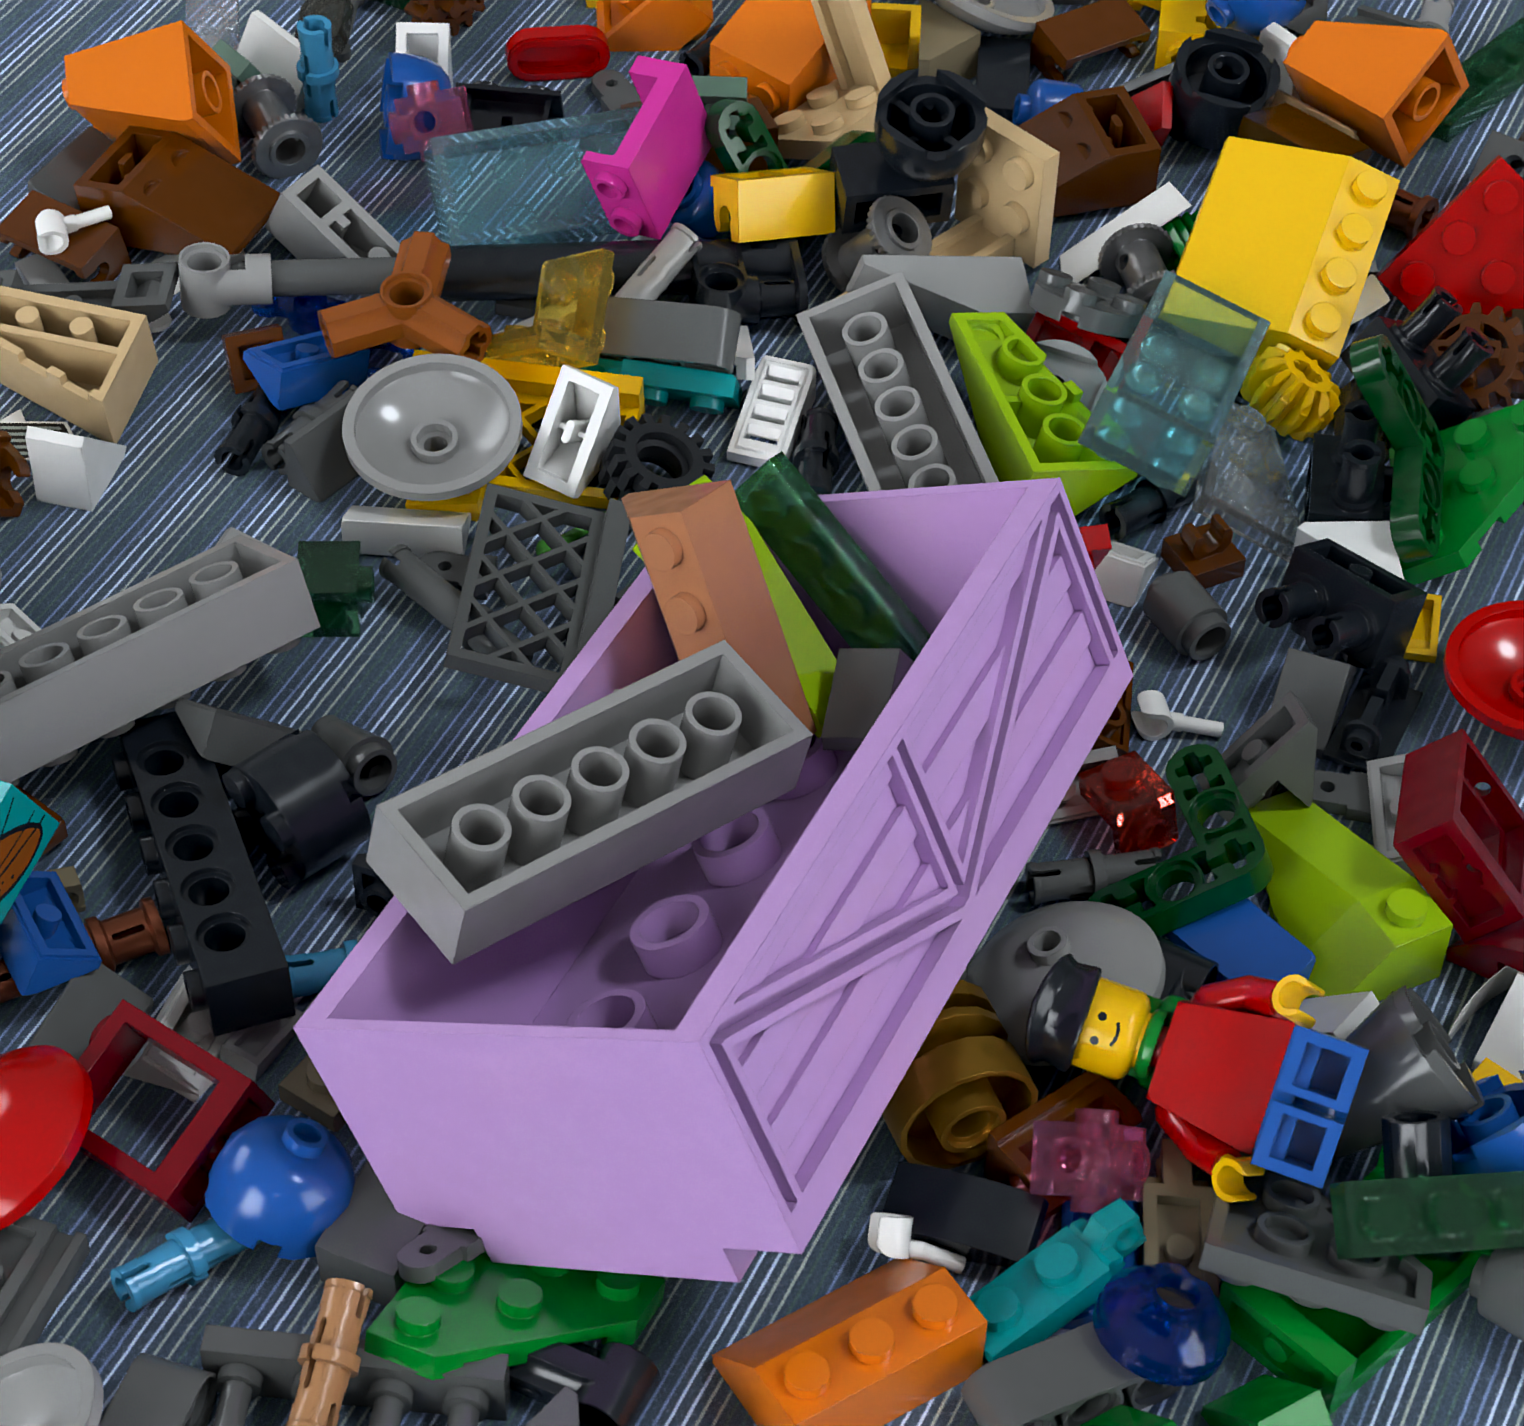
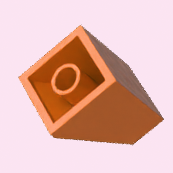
(776, 49)
(1379, 81)
(156, 82)

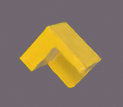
(898, 34)

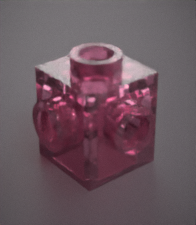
(447, 105)
(1089, 1160)

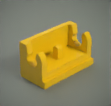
(774, 203)

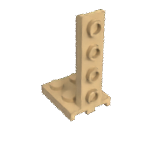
(851, 98)
(1004, 198)

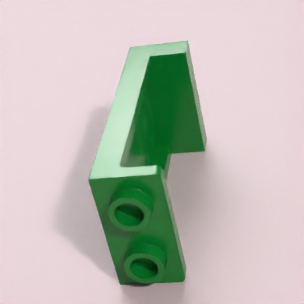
(1327, 1345)

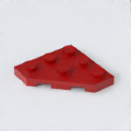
(1468, 248)

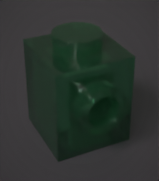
(336, 585)

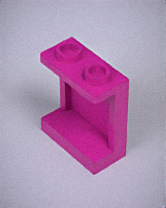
(658, 155)

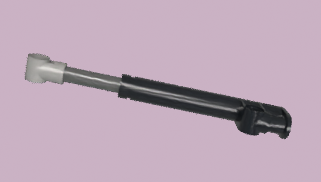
(745, 277)

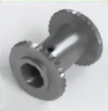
(282, 140)
(844, 251)
(1147, 253)

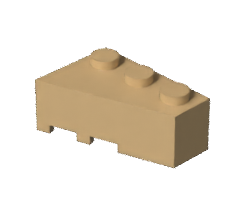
(75, 358)

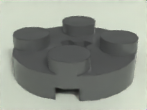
(1094, 305)

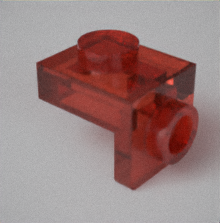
(1132, 802)

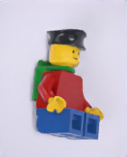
(1221, 1068)

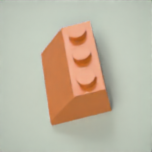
(653, 23)
(860, 1351)

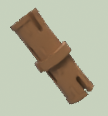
(331, 1354)

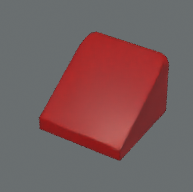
(1156, 109)

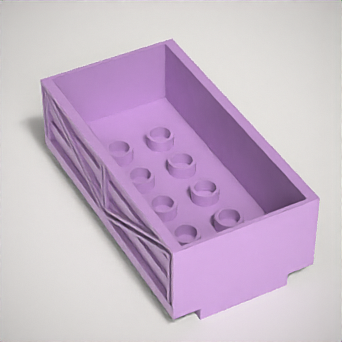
(727, 1024)

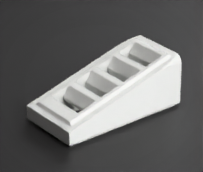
(773, 410)

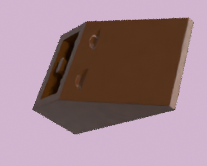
(1103, 149)
(174, 193)

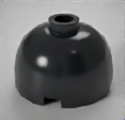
(930, 124)

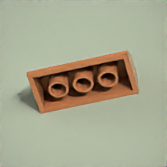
(713, 581)

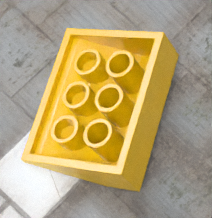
(1290, 240)

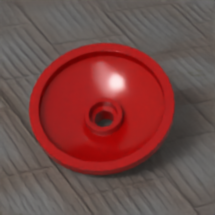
(1487, 666)
(42, 1123)

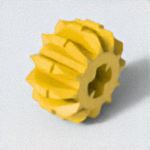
(1291, 392)

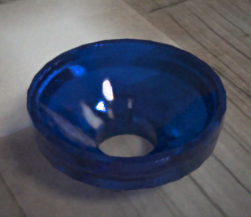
(1157, 1338)

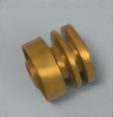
(959, 1085)

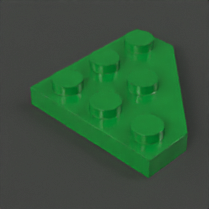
(1479, 487)
(509, 1310)

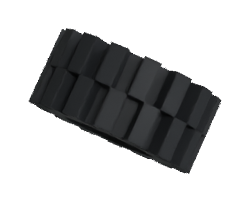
(654, 444)

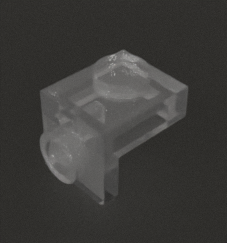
(214, 20)

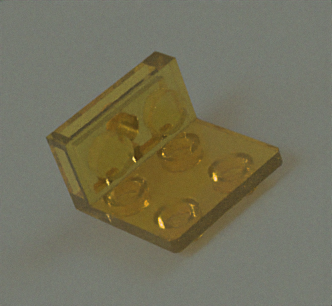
(566, 317)

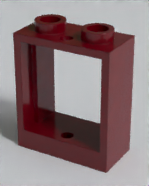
(1461, 838)
(184, 1172)

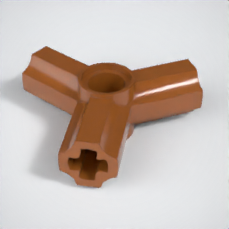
(408, 309)

